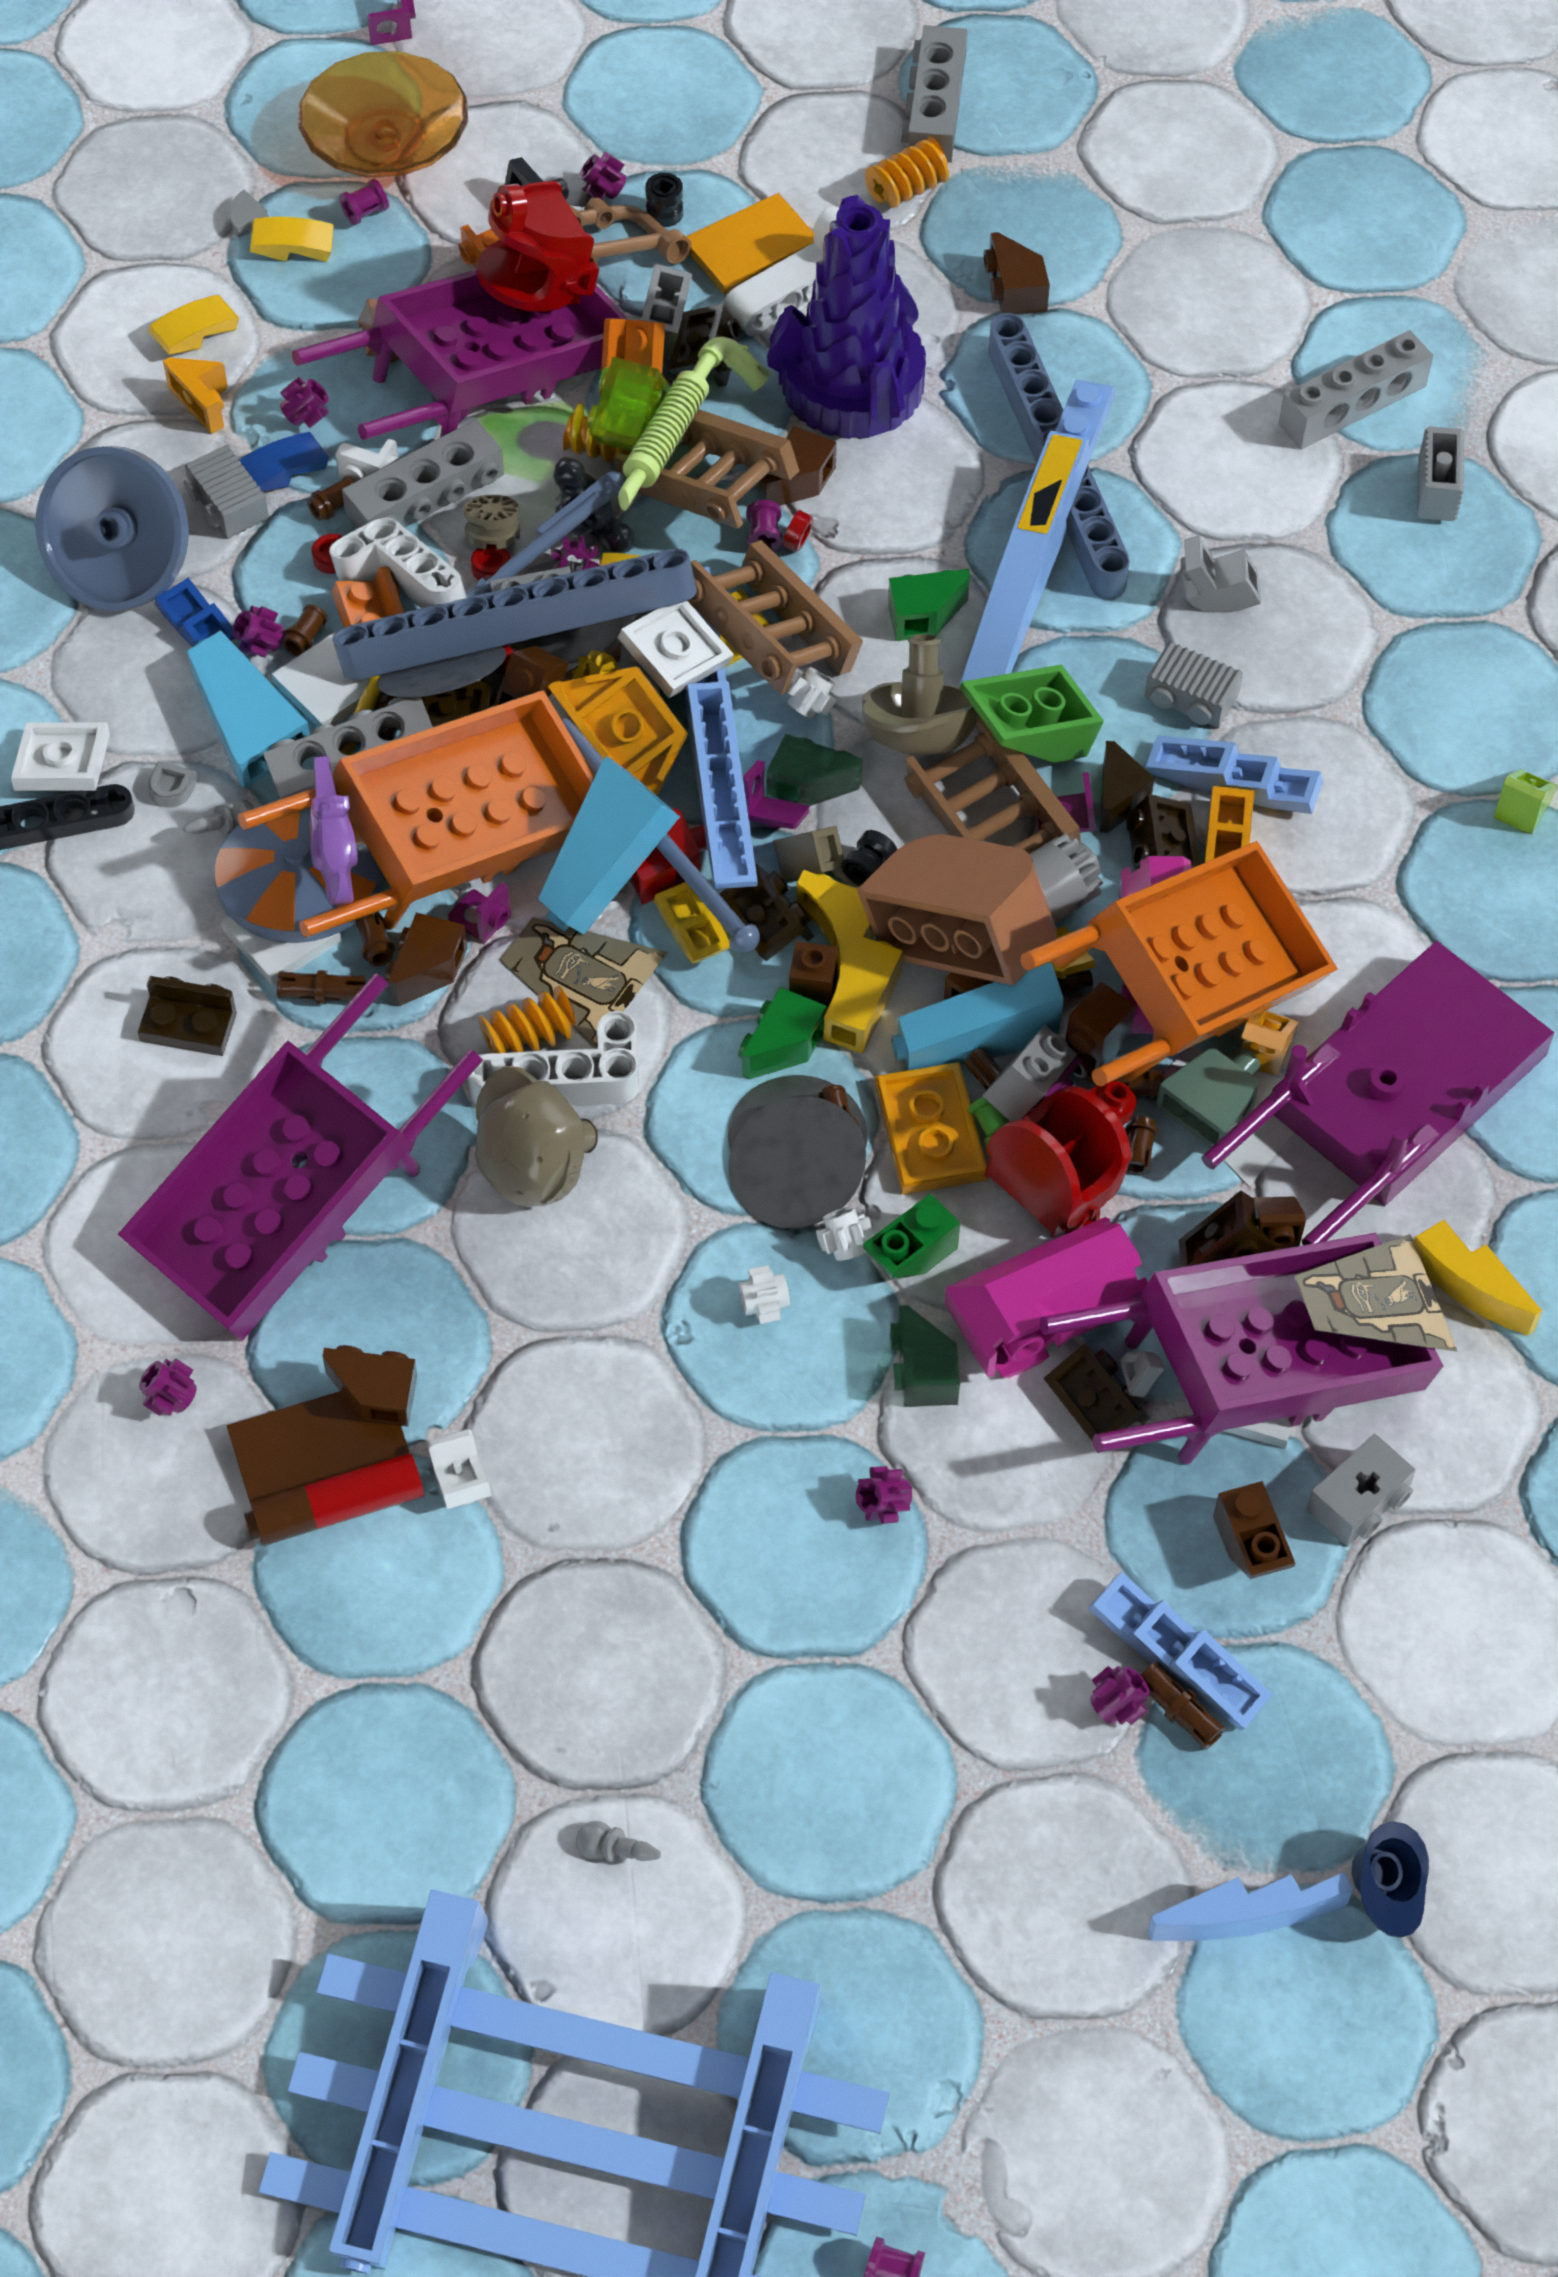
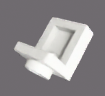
(359, 462)
(458, 1469)

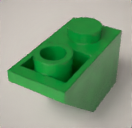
(926, 601)
(785, 1034)
(915, 1239)

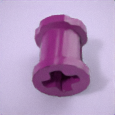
(364, 201)
(763, 521)
(892, 2262)

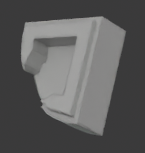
(243, 211)
(1141, 1371)

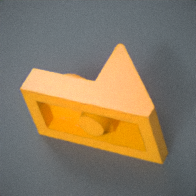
(198, 388)
(1269, 1039)

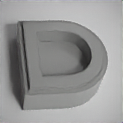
(171, 784)

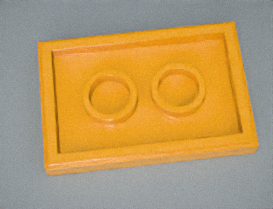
(749, 242)
(930, 1128)

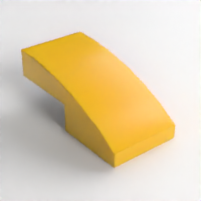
(281, 235)
(187, 325)
(691, 923)

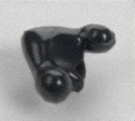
(572, 481)

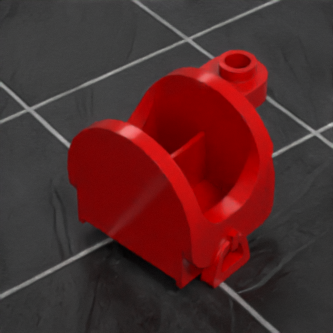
(539, 251)
(1065, 1155)

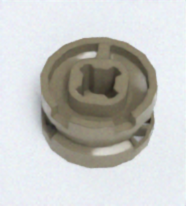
(492, 521)

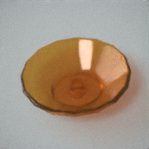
(383, 114)

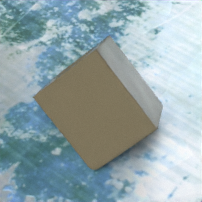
(809, 851)

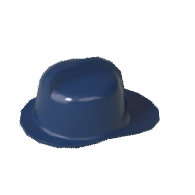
(1392, 1878)

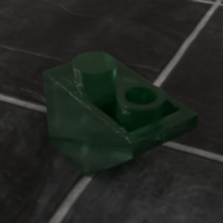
(811, 772)
(927, 1361)

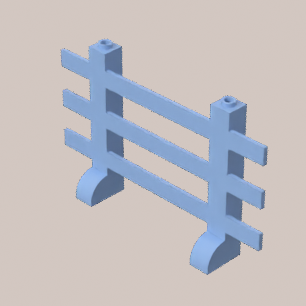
(406, 2099)

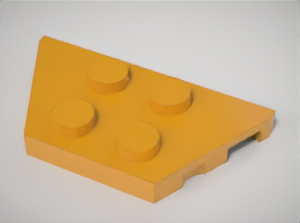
(625, 722)

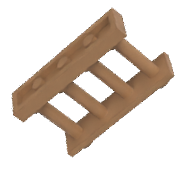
(735, 445)
(791, 599)
(1013, 770)

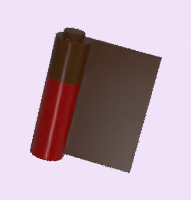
(319, 1467)

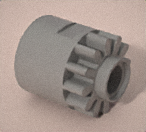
(1067, 875)

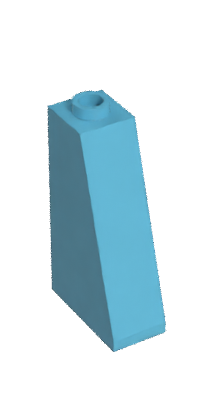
(242, 706)
(604, 847)
(987, 1018)

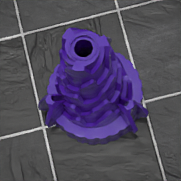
(854, 355)

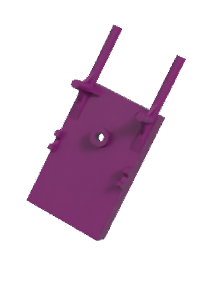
(472, 347)
(1443, 1048)
(239, 1211)
(1250, 1347)

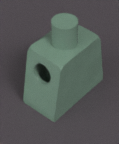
(1211, 1093)

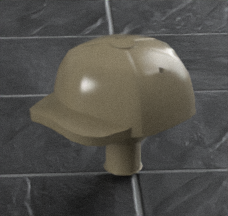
(920, 711)
(529, 1138)

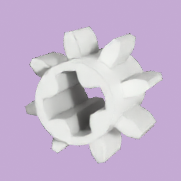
(811, 693)
(844, 1233)
(764, 1294)

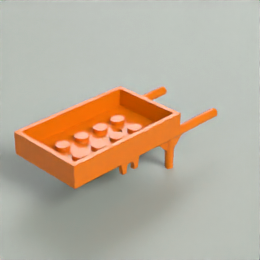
(453, 803)
(1200, 953)

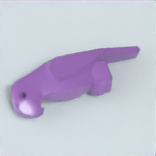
(332, 835)

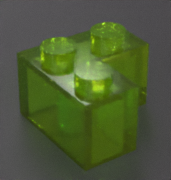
(626, 403)

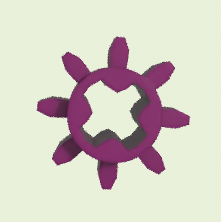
(603, 176)
(304, 402)
(577, 549)
(258, 631)
(167, 1387)
(884, 1494)
(1119, 1695)

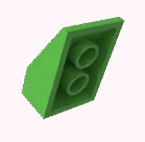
(1036, 712)

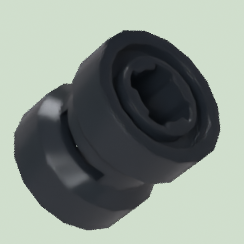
(664, 198)
(871, 853)

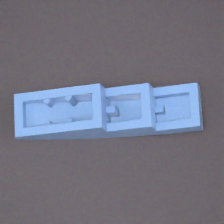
(1212, 763)
(1187, 1655)
(1232, 1912)

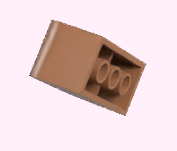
(960, 906)

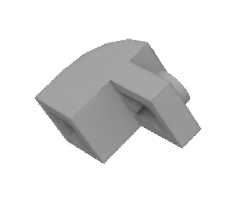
(1220, 582)

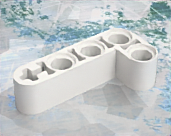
(790, 282)
(412, 564)
(593, 1065)

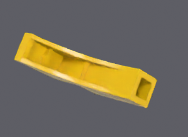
(865, 966)

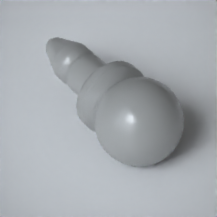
(223, 819)
(599, 1841)

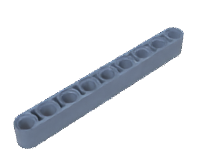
(1038, 413)
(515, 614)

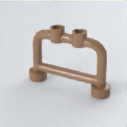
(670, 244)

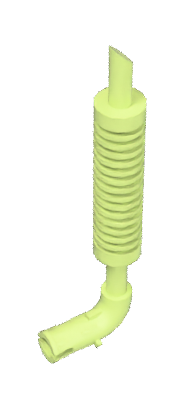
(680, 408)

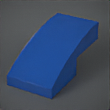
(278, 461)
(191, 613)

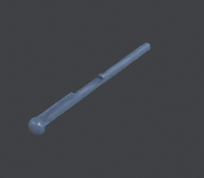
(558, 527)
(744, 937)

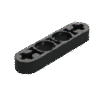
(57, 827)

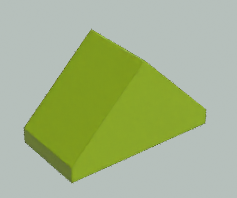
(1524, 800)

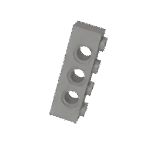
(936, 86)
(1355, 389)
(426, 478)
(363, 727)

